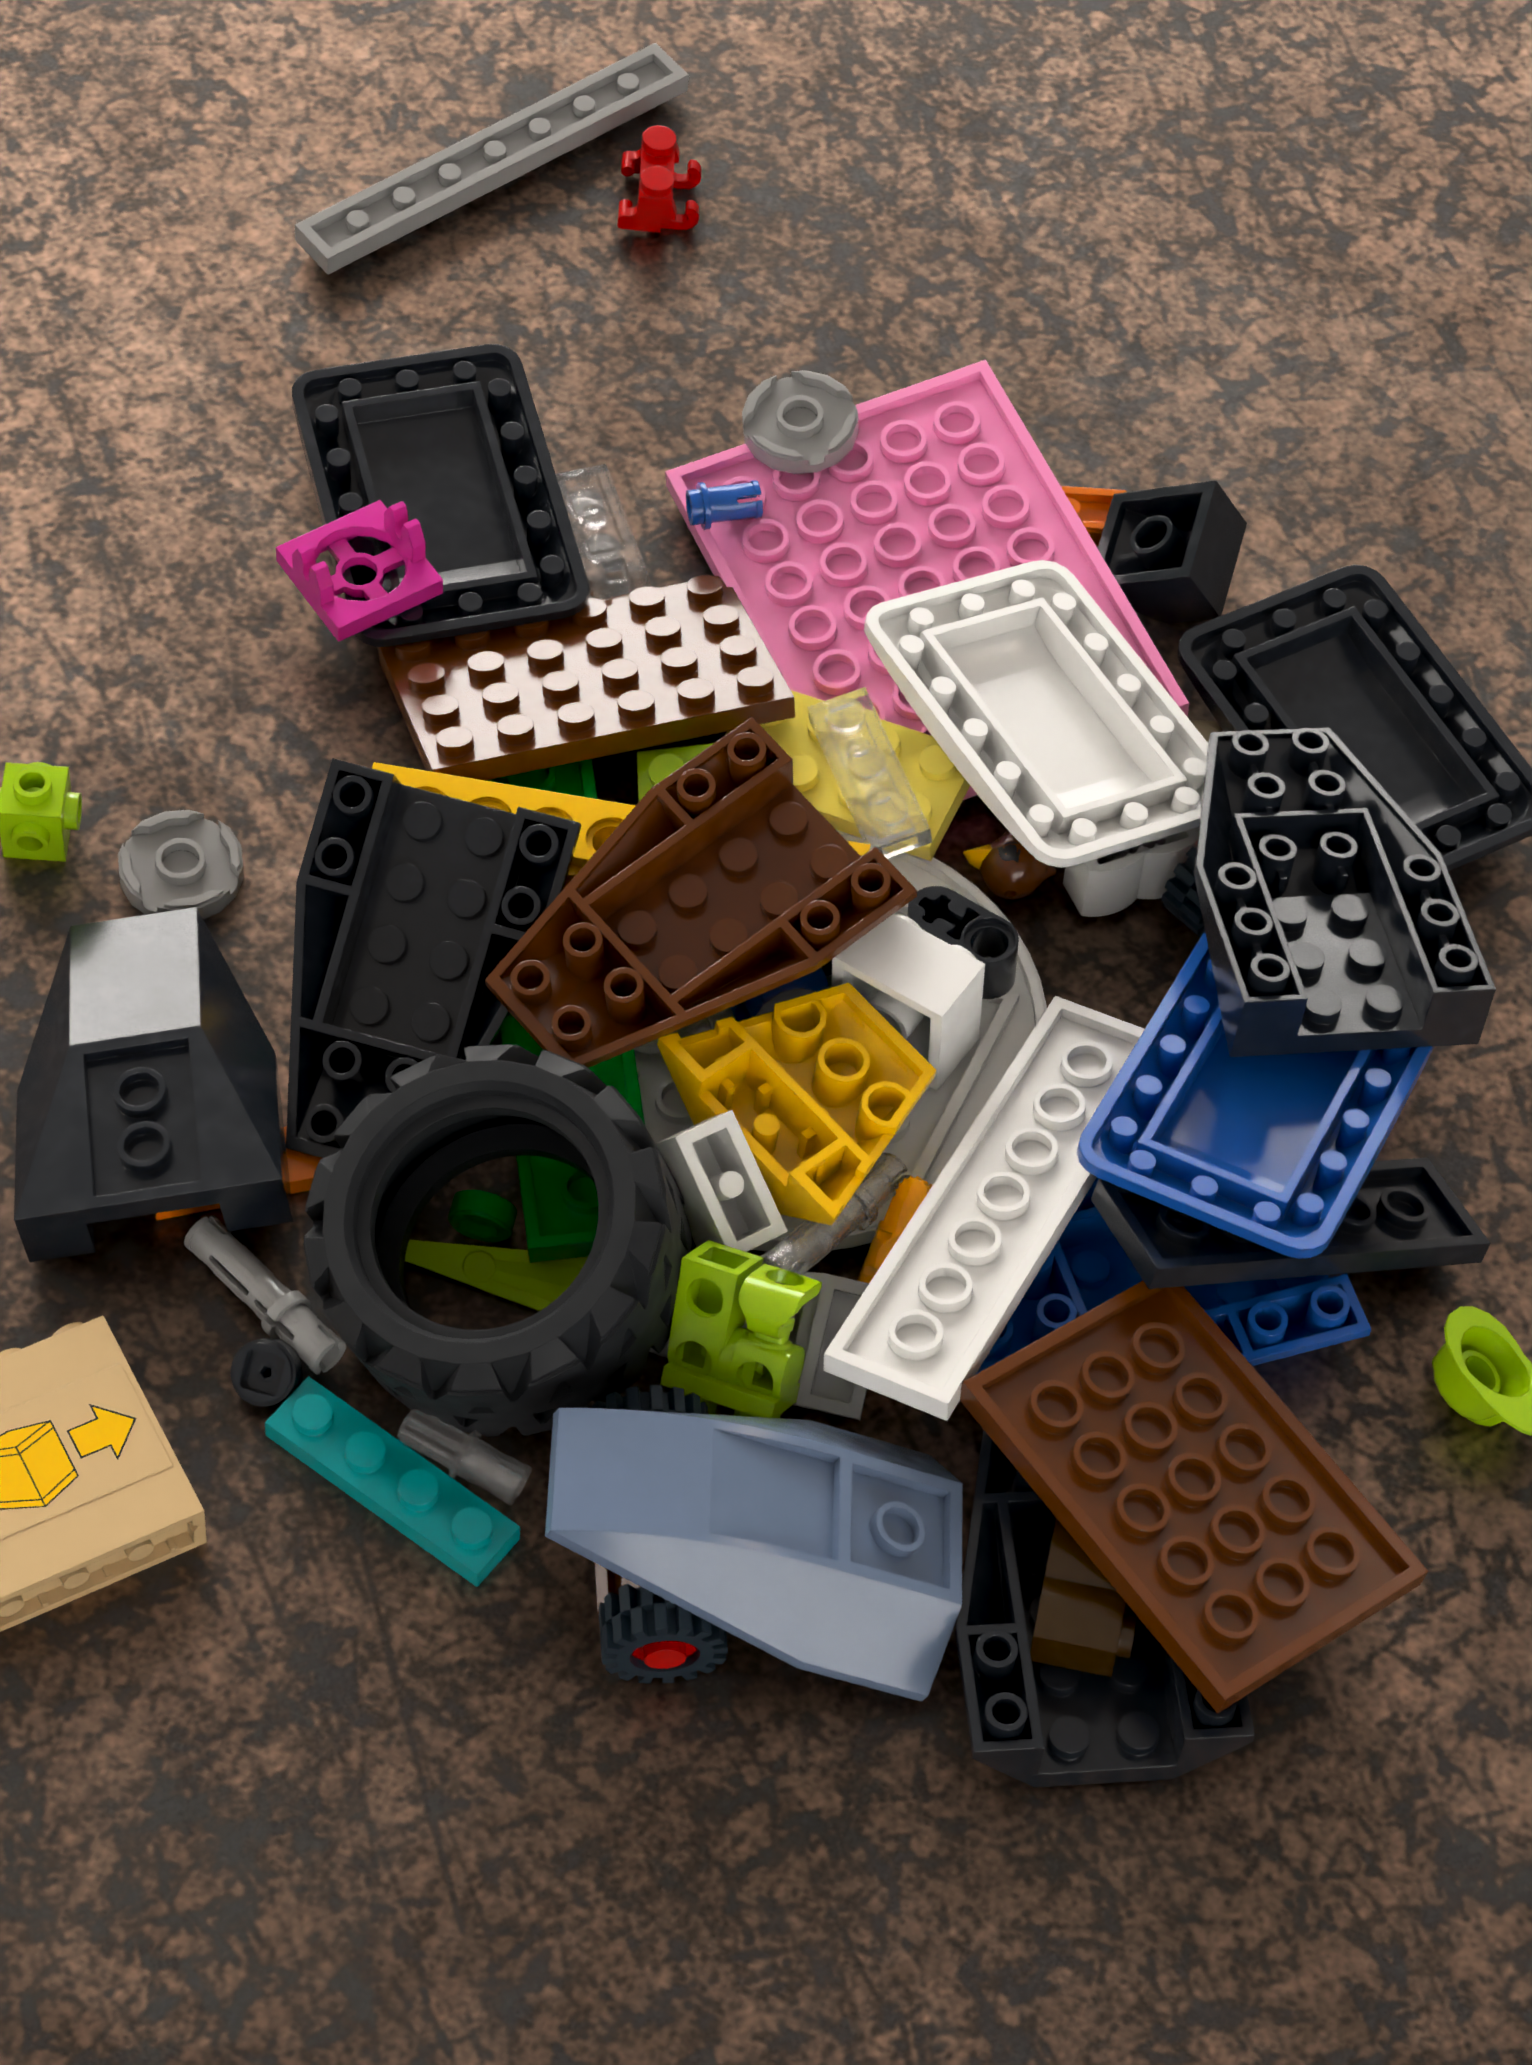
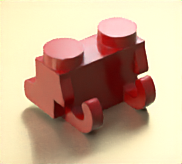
(656, 184)

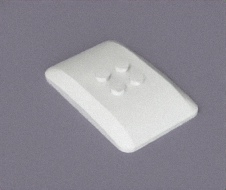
(1045, 711)

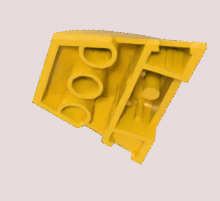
(812, 1091)

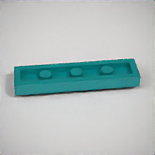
(392, 1481)

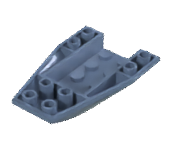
(772, 1531)

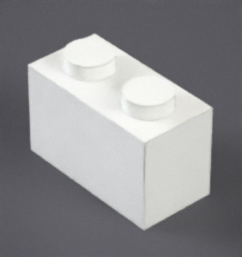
(721, 1184)

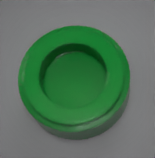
(482, 1215)

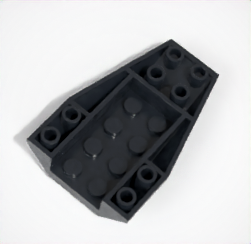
(397, 930)
(1053, 1720)

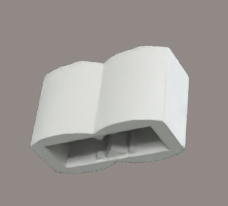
(1120, 878)

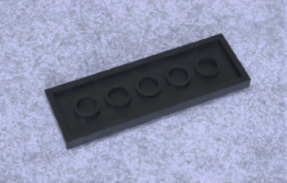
(1397, 1221)

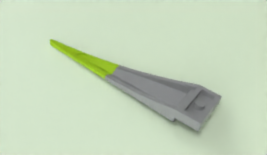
(538, 1284)

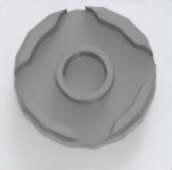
(800, 422)
(181, 864)

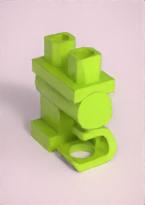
(712, 1352)

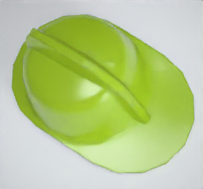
(1484, 1371)

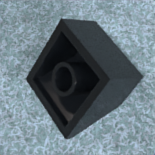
(1174, 549)

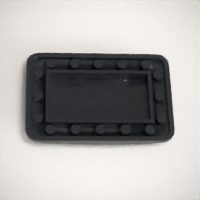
(469, 462)
(1361, 663)

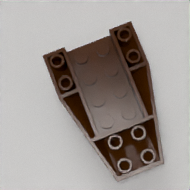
(694, 907)

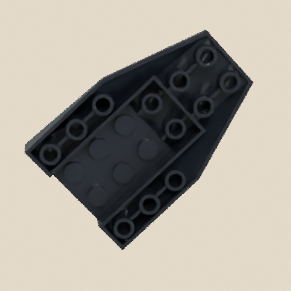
(1327, 906)
(146, 1089)

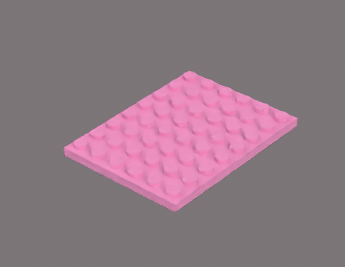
(924, 499)

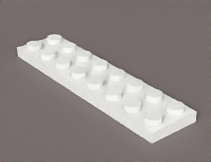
(985, 1219)

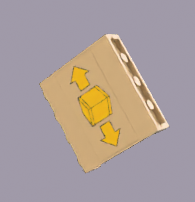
(82, 1474)

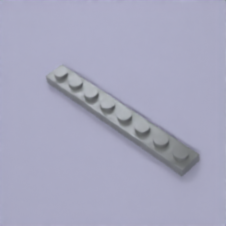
(490, 158)

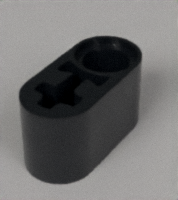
(972, 927)

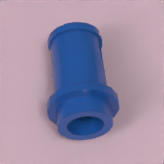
(720, 503)

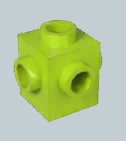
(37, 811)

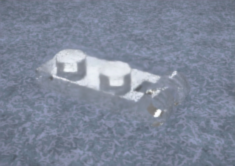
(602, 532)

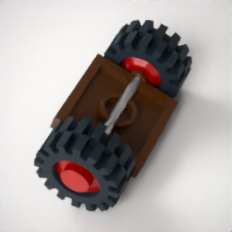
(638, 1628)

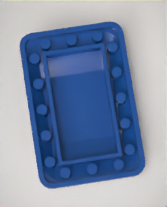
(1250, 1139)

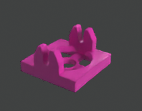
(322, 590)

